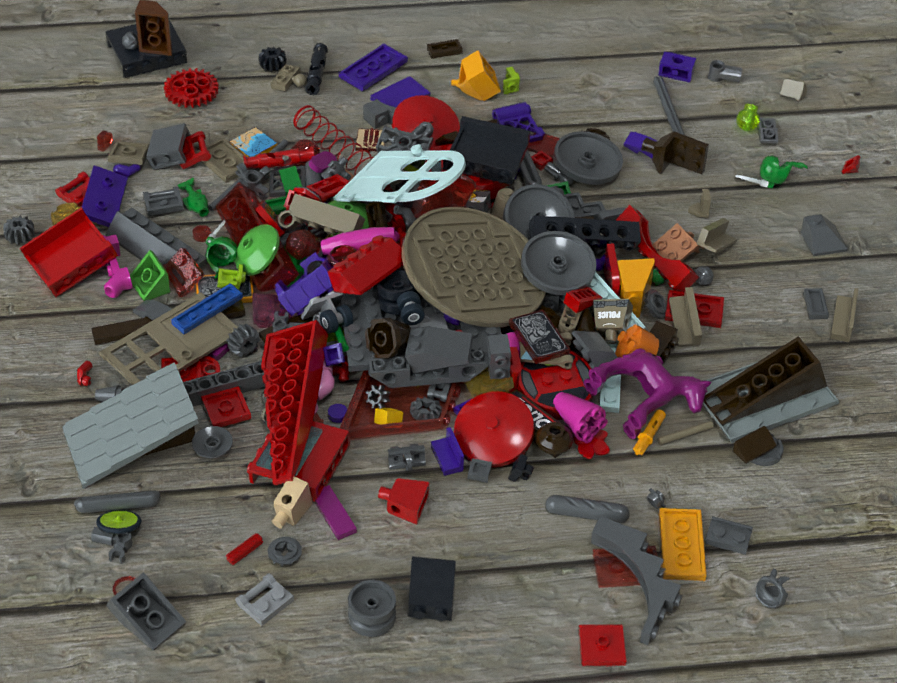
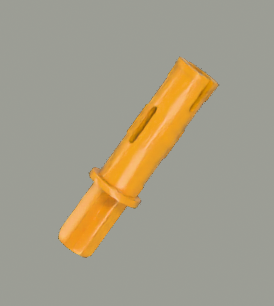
(646, 437)

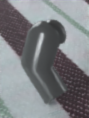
(407, 213)

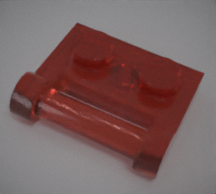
(186, 268)

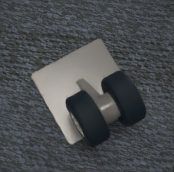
(417, 316)
(329, 317)

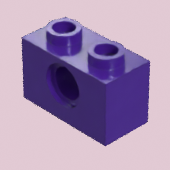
(677, 66)

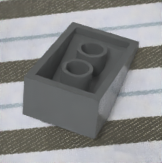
(437, 348)
(145, 611)

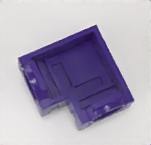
(297, 296)

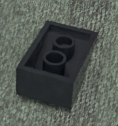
(432, 588)

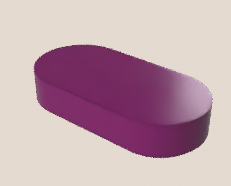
(320, 161)

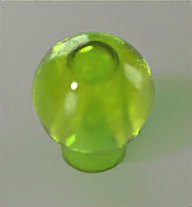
(748, 118)

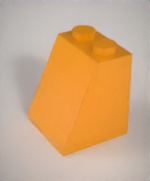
(635, 281)

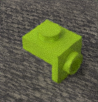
(511, 81)
(228, 276)

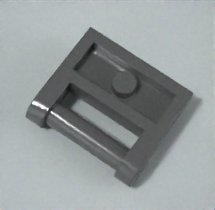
(163, 201)

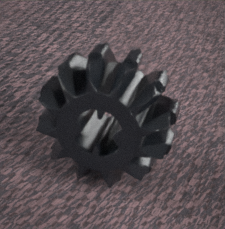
(272, 59)

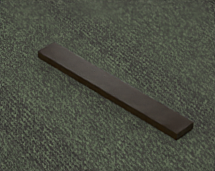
(119, 330)

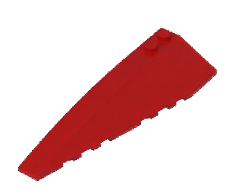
(292, 383)

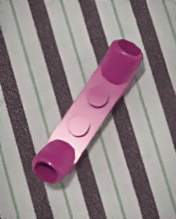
(120, 277)

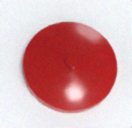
(425, 109)
(494, 428)

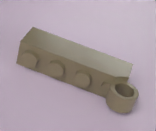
(320, 215)

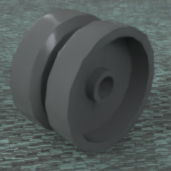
(371, 608)

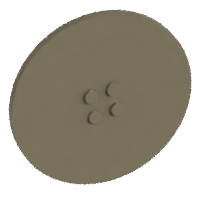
(469, 266)

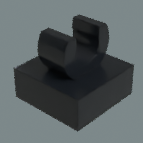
(520, 469)

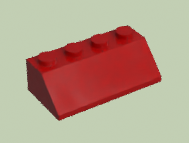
(366, 266)

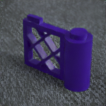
(514, 115)

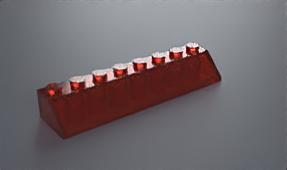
(240, 214)

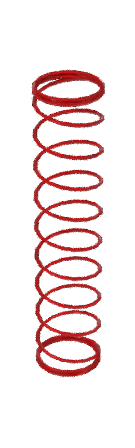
(310, 122)

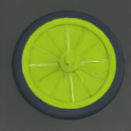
(118, 521)

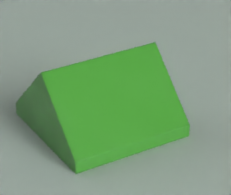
(150, 278)

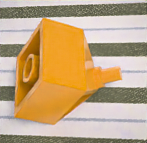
(477, 77)

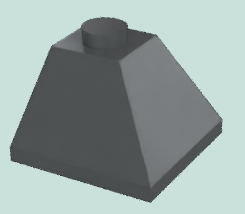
(822, 236)

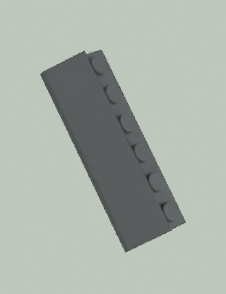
(140, 235)

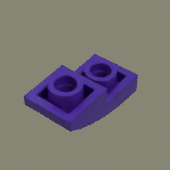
(634, 143)

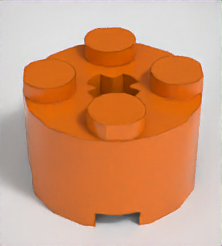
(634, 339)

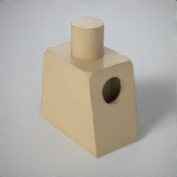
(292, 502)

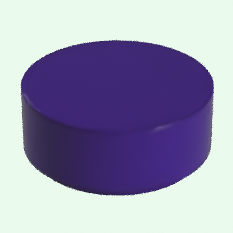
(337, 412)

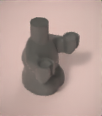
(336, 167)

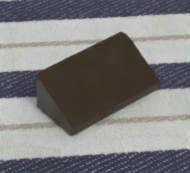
(754, 445)

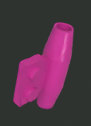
(356, 238)

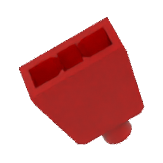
(406, 498)

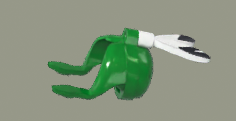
(773, 173)
(216, 254)

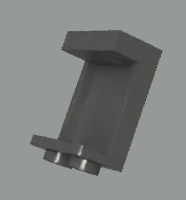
(167, 146)

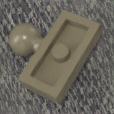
(288, 75)

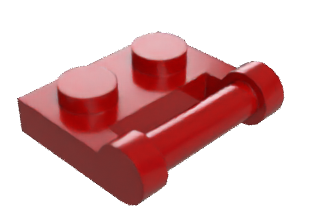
(190, 152)
(328, 187)
(76, 195)
(515, 366)

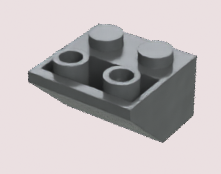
(593, 348)

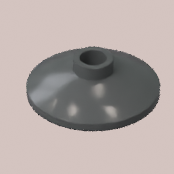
(212, 442)

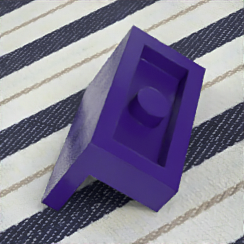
(448, 453)

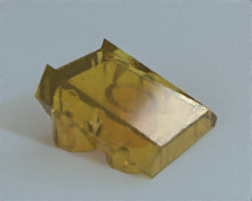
(482, 383)

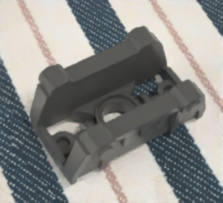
(397, 136)

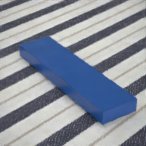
(206, 308)

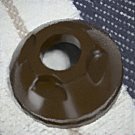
(554, 443)

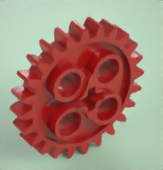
(191, 88)

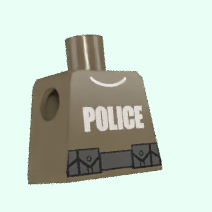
(612, 317)

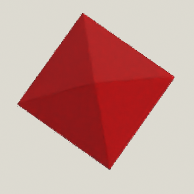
(851, 165)

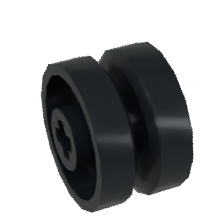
(391, 288)

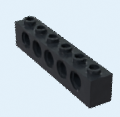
(592, 227)

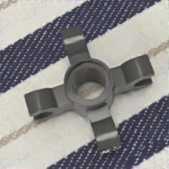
(253, 178)

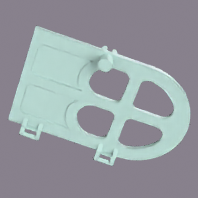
(388, 167)

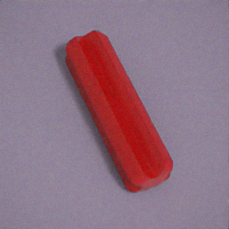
(244, 548)

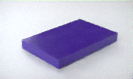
(399, 91)

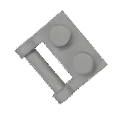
(269, 604)

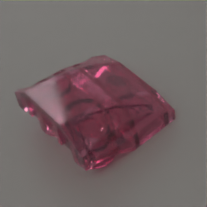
(264, 308)

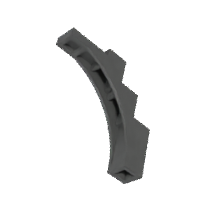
(631, 548)

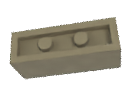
(714, 237)
(844, 317)
(686, 318)

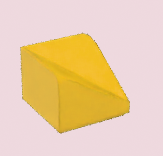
(388, 416)

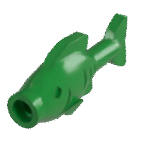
(196, 200)

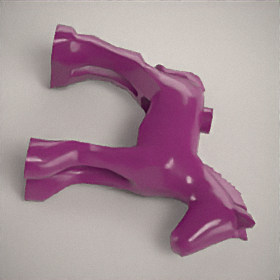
(655, 381)

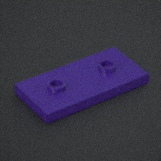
(373, 67)
(103, 195)

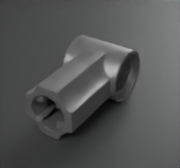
(720, 71)

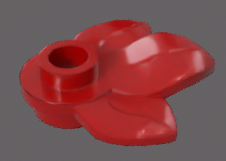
(596, 446)

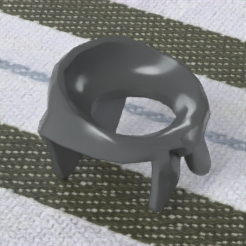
(773, 595)

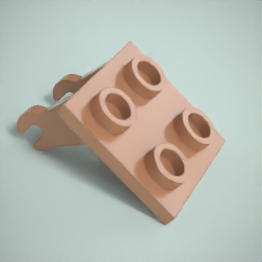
(676, 244)

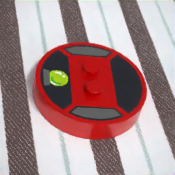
(545, 381)

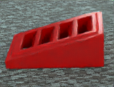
(581, 299)

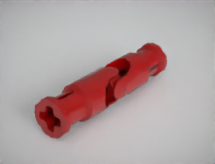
(276, 159)

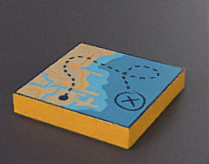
(253, 143)

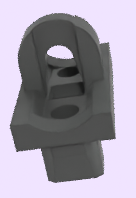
(413, 455)

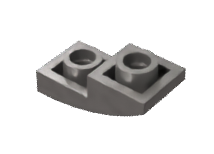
(768, 131)

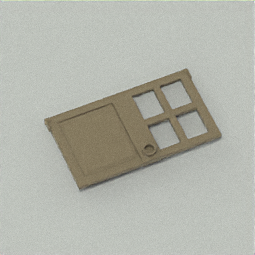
(183, 348)

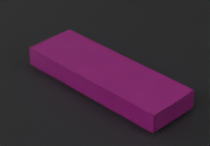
(335, 514)

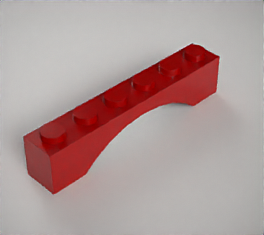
(675, 271)

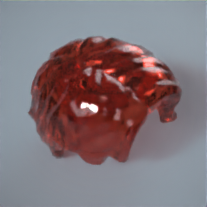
(302, 244)

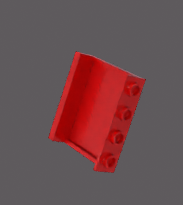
(68, 252)

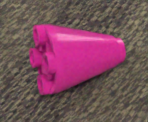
(580, 415)

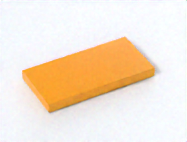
(682, 544)

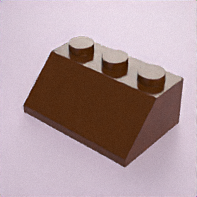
(153, 28)

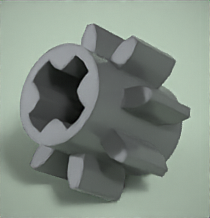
(374, 393)

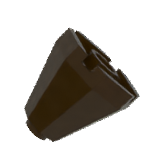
(386, 337)

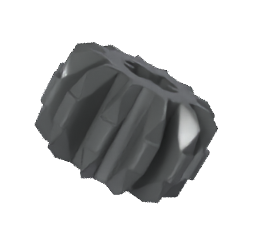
(18, 230)
(243, 340)

